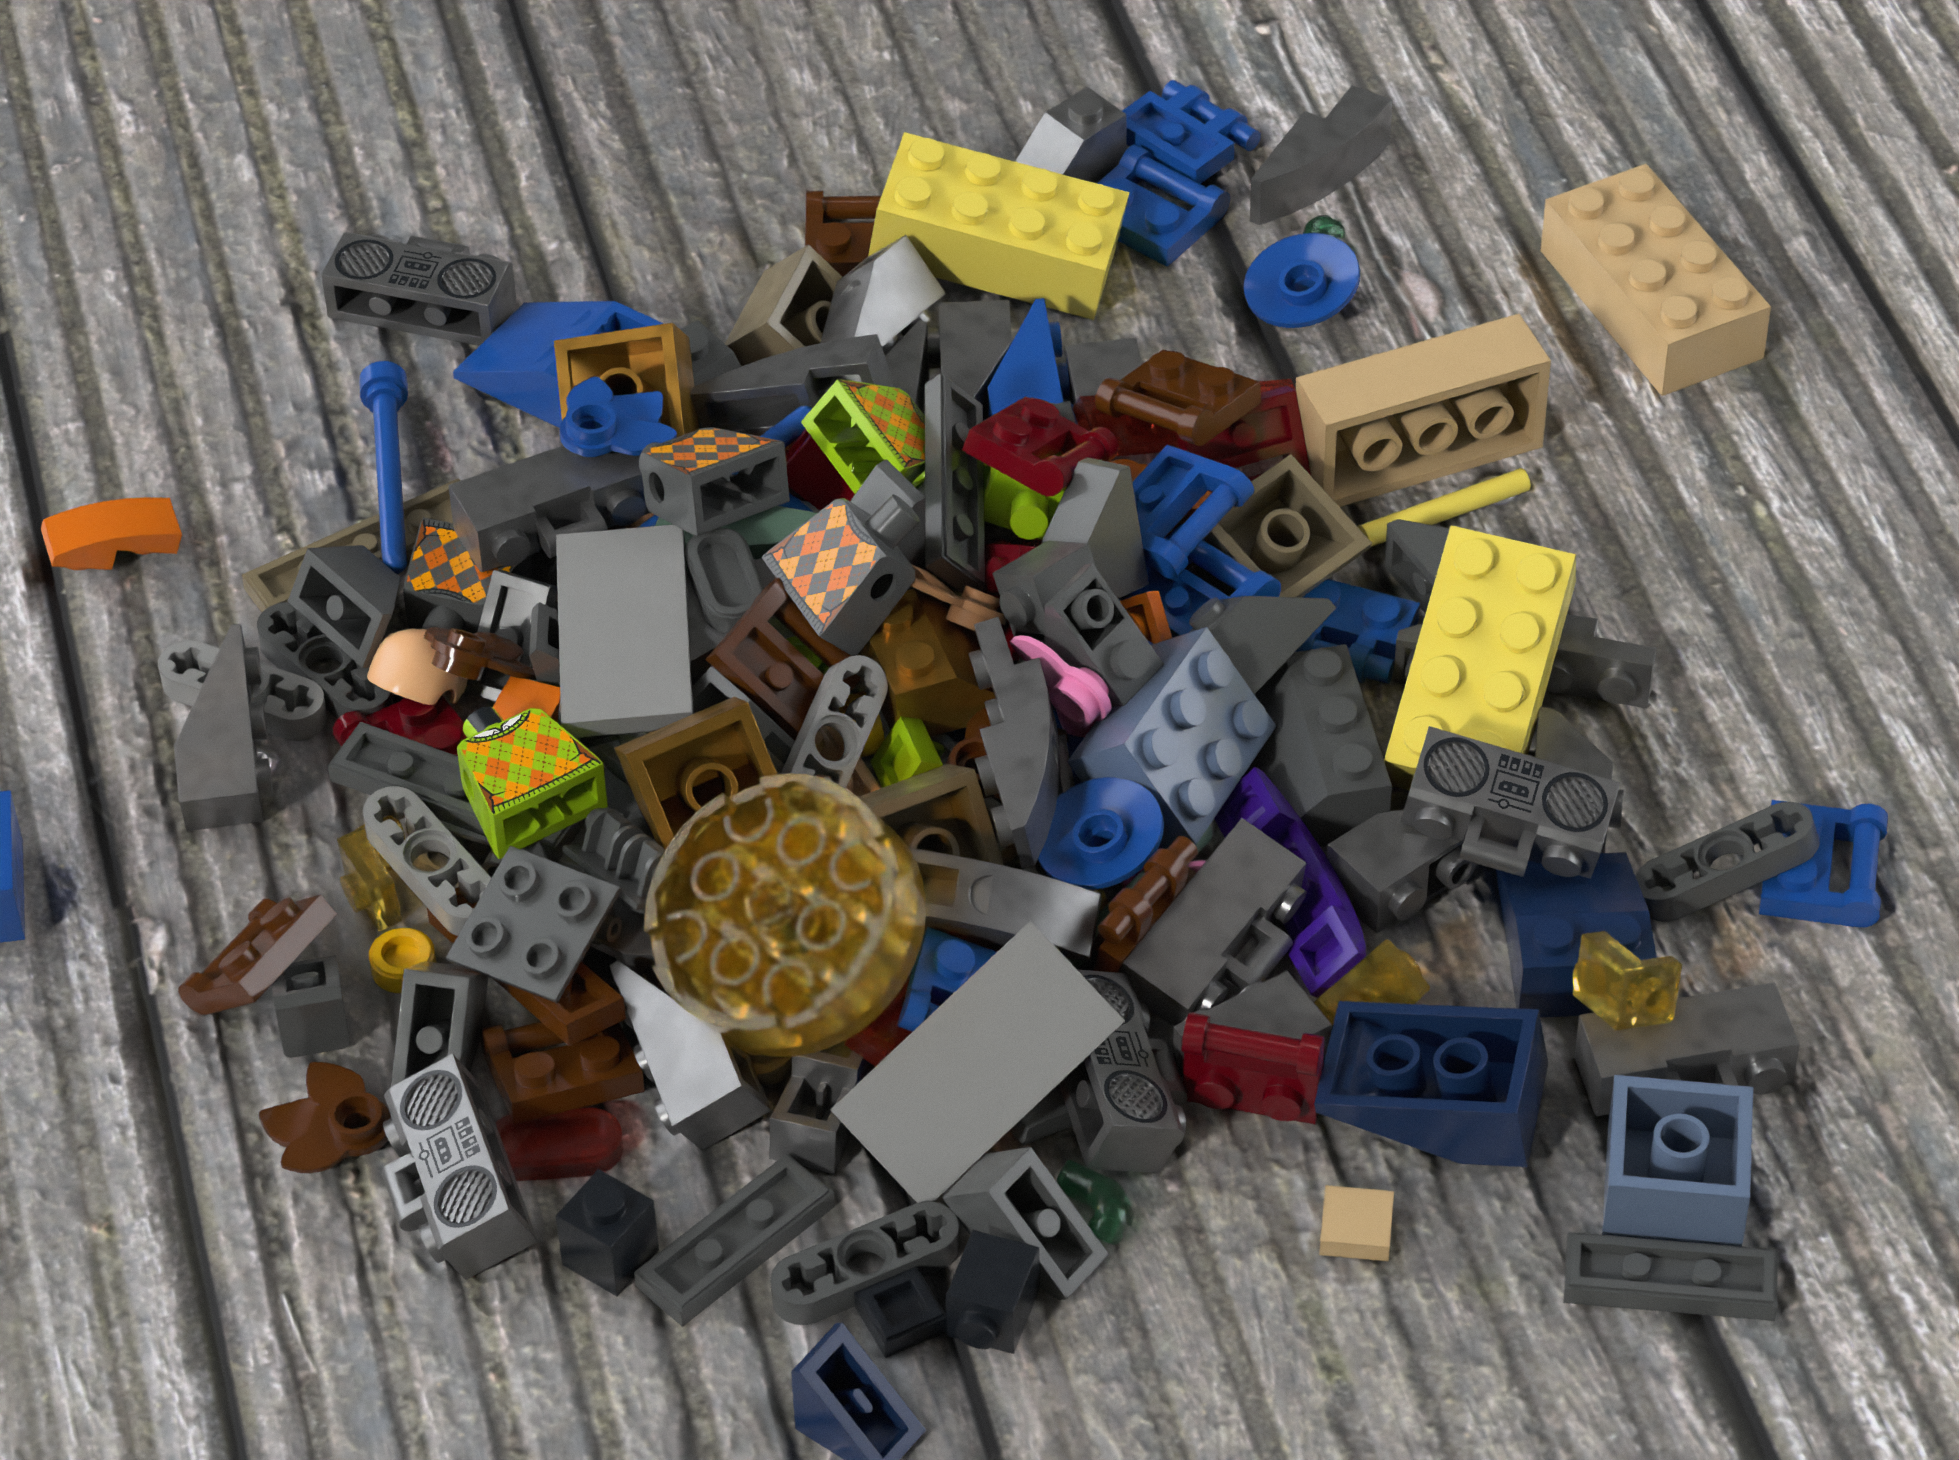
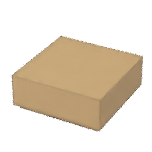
(1356, 1223)

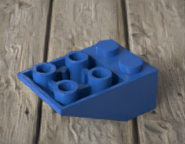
(520, 358)

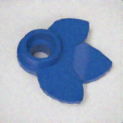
(609, 423)

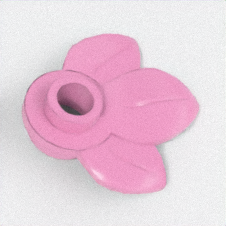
(1075, 693)

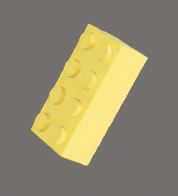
(1001, 224)
(1483, 646)

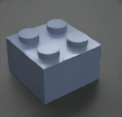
(1678, 1161)

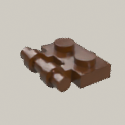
(1139, 908)

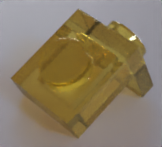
(368, 878)
(1381, 977)
(1622, 986)

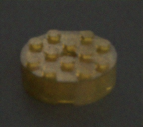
(785, 915)

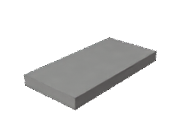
(623, 630)
(977, 1065)

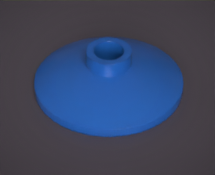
(1302, 280)
(1102, 833)

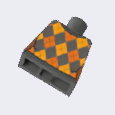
(694, 484)
(846, 569)
(445, 584)

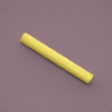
(1452, 504)

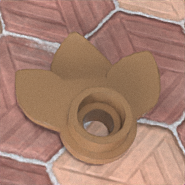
(964, 610)

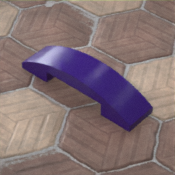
(1325, 926)

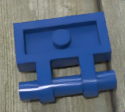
(1188, 130)
(1366, 624)

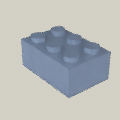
(1181, 735)

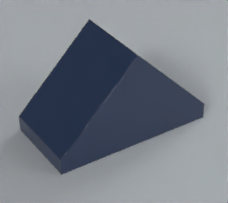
(850, 1403)

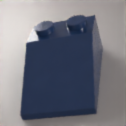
(1546, 921)
(1438, 1078)

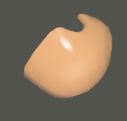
(406, 669)

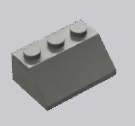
(1323, 744)

